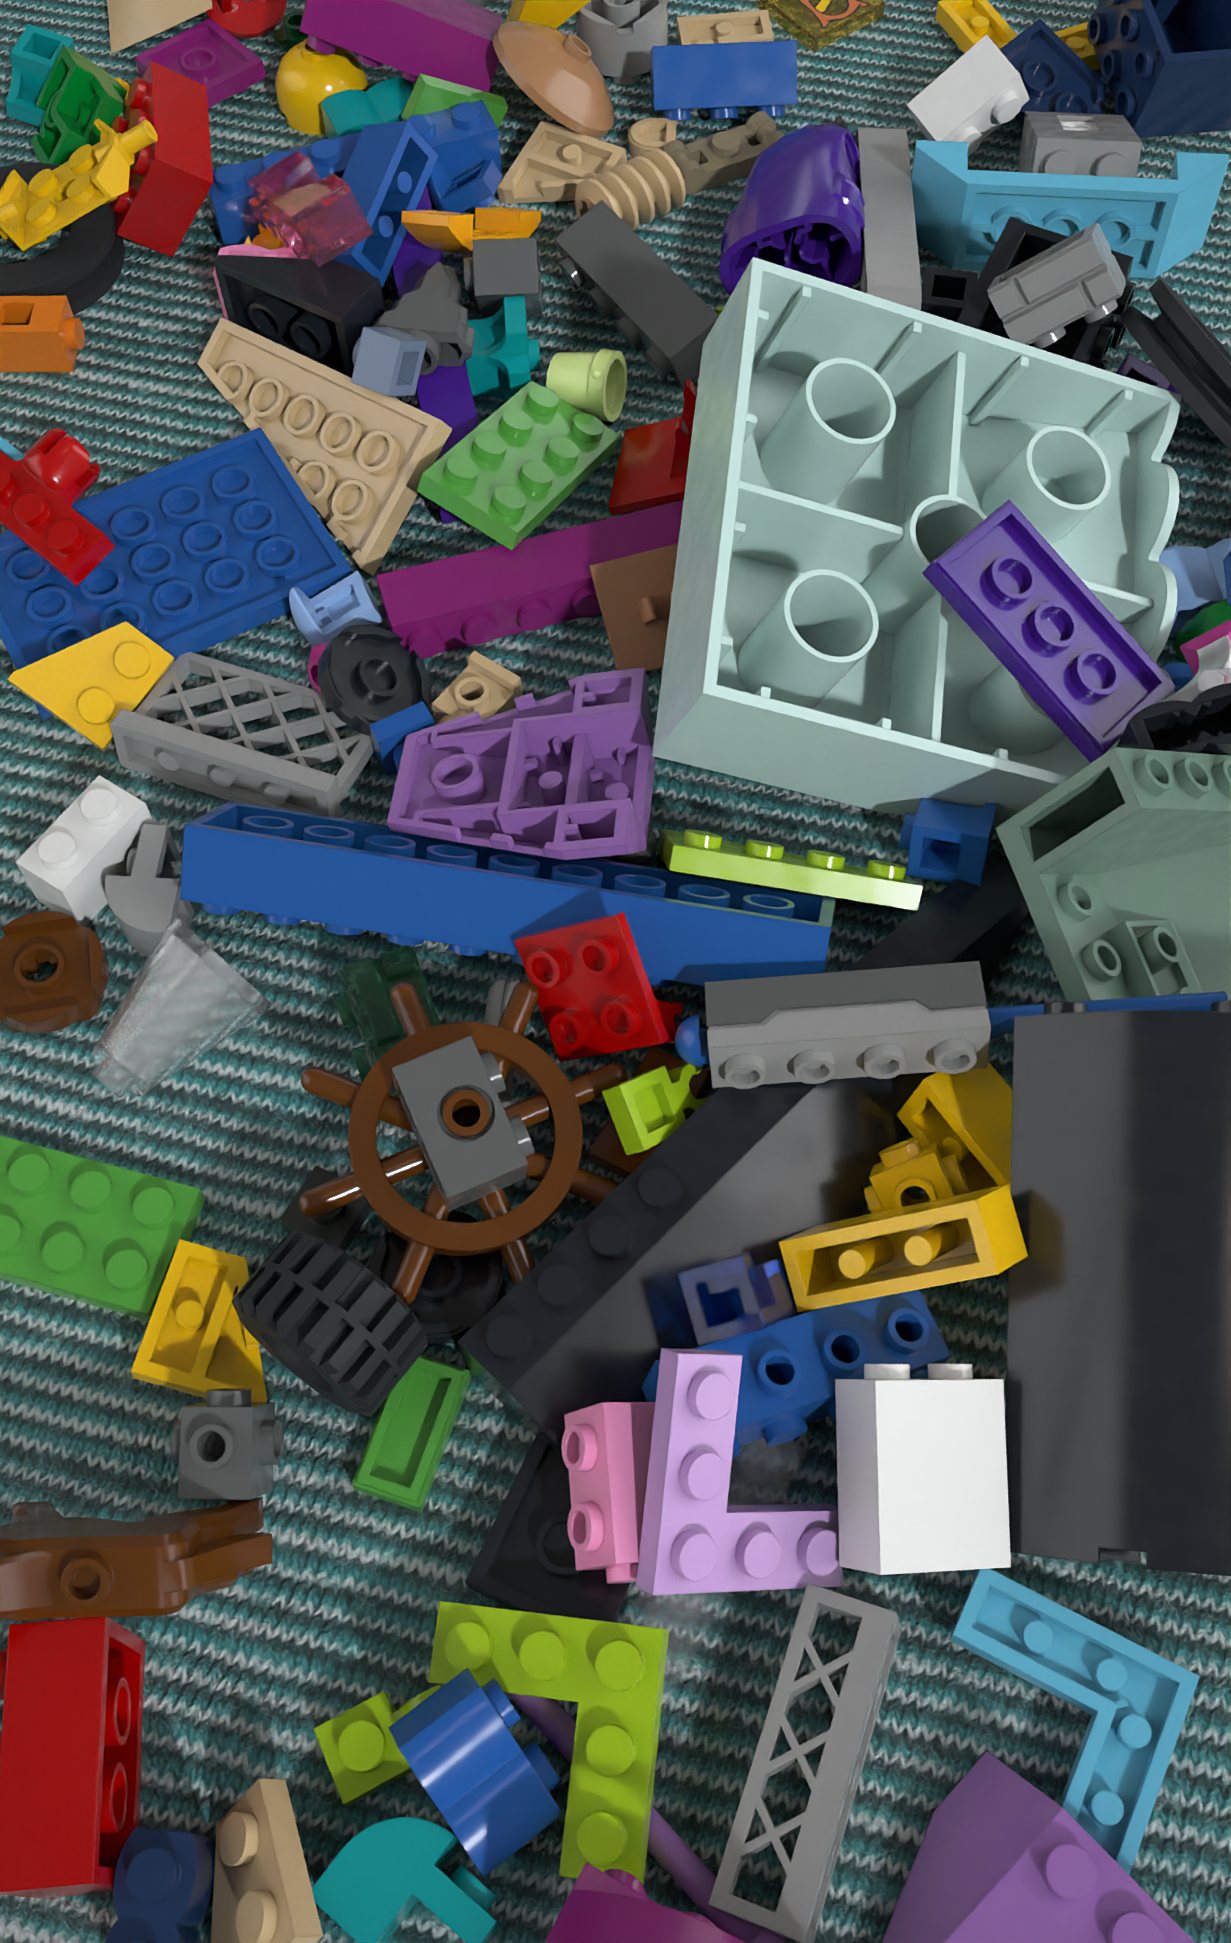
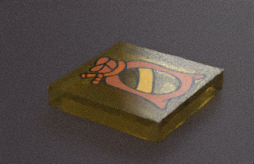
(822, 21)

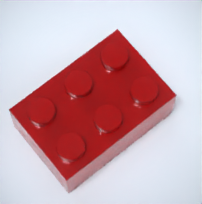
(174, 172)
(68, 1754)

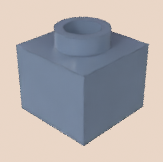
(388, 361)

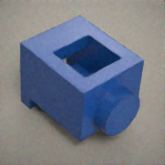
(948, 840)

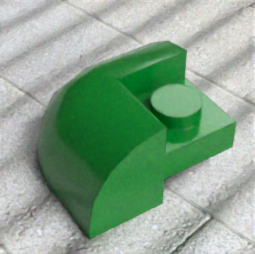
(71, 101)

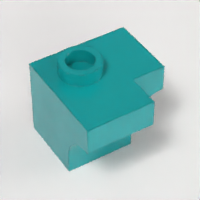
(31, 64)
(502, 352)

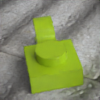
(362, 1747)

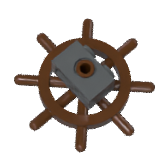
(470, 1143)

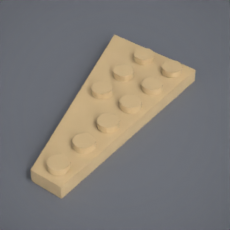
(342, 443)

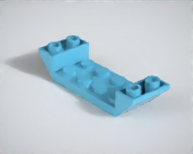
(1145, 218)

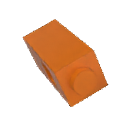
(38, 334)

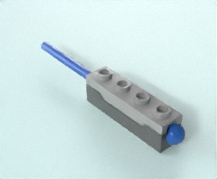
(864, 1024)

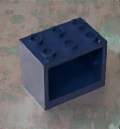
(1166, 63)

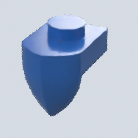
(465, 192)

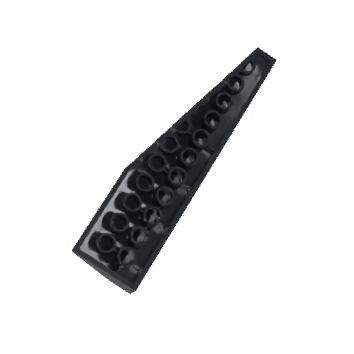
(719, 1186)

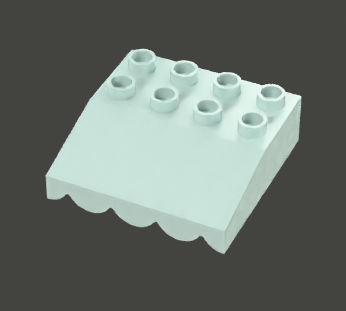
(822, 481)

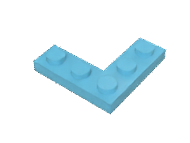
(1127, 1689)

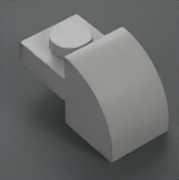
(150, 892)

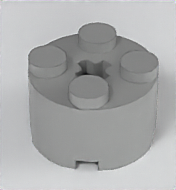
(623, 35)

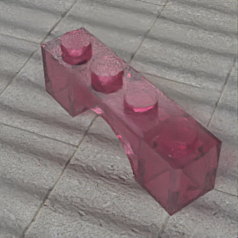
(307, 212)

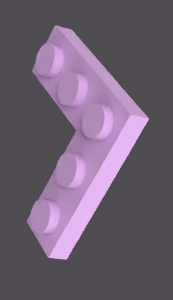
(688, 1529)

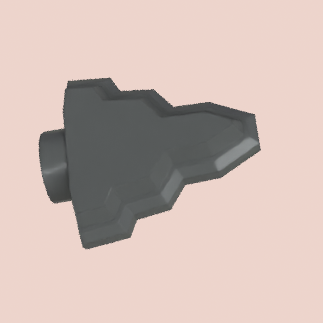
(435, 316)

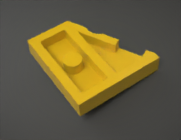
(95, 680)
(194, 1330)

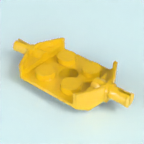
(75, 188)

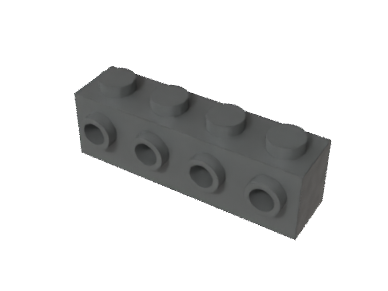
(638, 290)

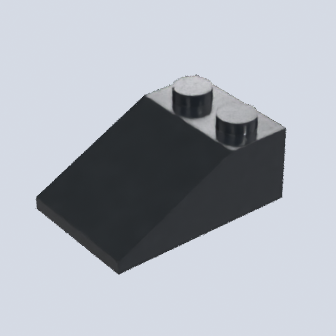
(301, 304)

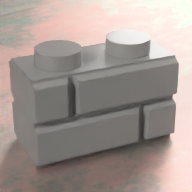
(1058, 287)

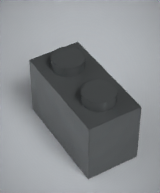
(504, 270)

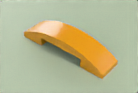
(455, 231)

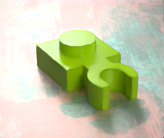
(652, 1106)

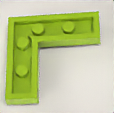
(618, 1686)

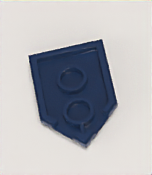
(1053, 74)

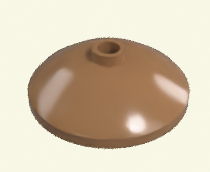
(556, 75)

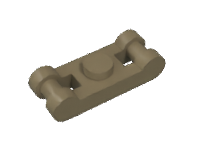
(723, 155)

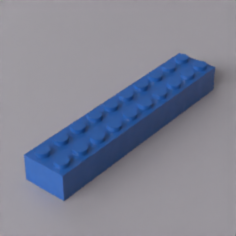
(487, 897)

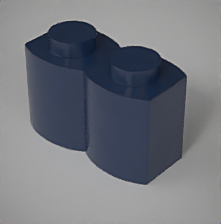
(162, 1887)

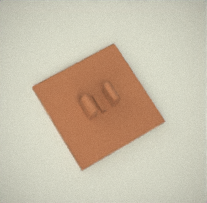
(636, 605)

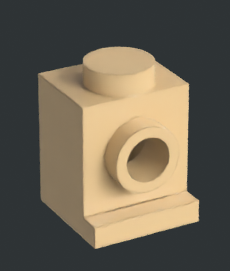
(479, 687)

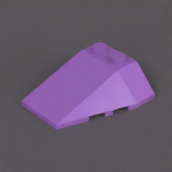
(538, 779)
(1018, 1870)

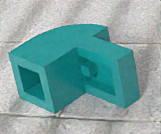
(391, 1869)

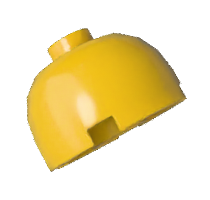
(309, 78)

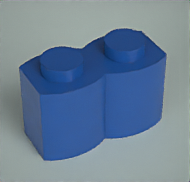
(476, 1770)

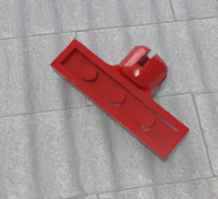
(39, 501)

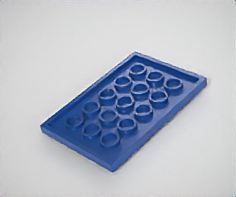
(193, 561)

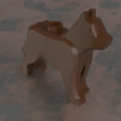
(124, 1567)

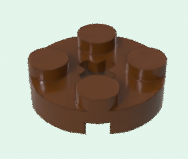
(70, 992)

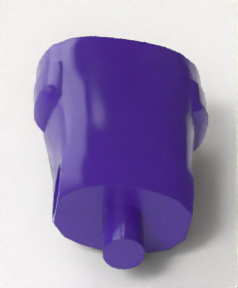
(800, 209)

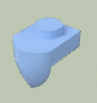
(334, 609)

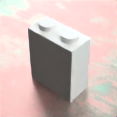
(921, 1471)

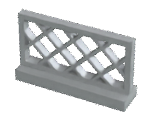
(233, 766)

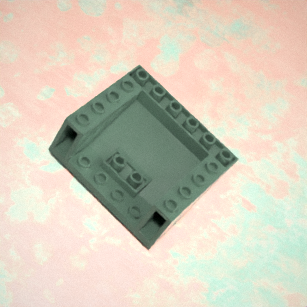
(1131, 874)

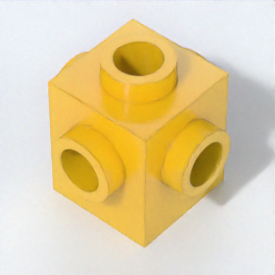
(914, 1165)

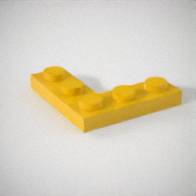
(972, 19)

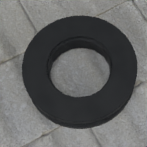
(79, 267)
(1186, 356)

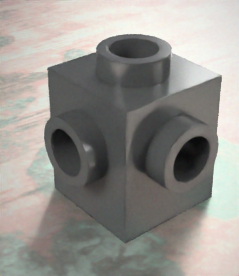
(227, 1446)

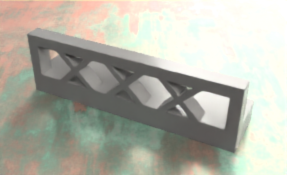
(838, 1772)

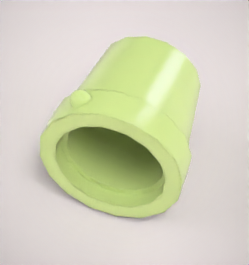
(590, 381)

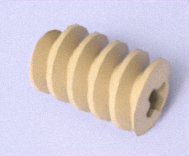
(635, 189)

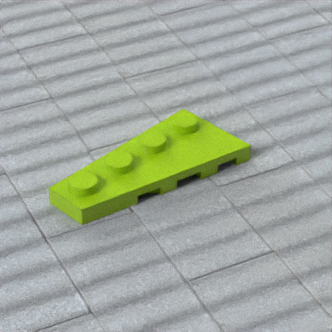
(769, 866)

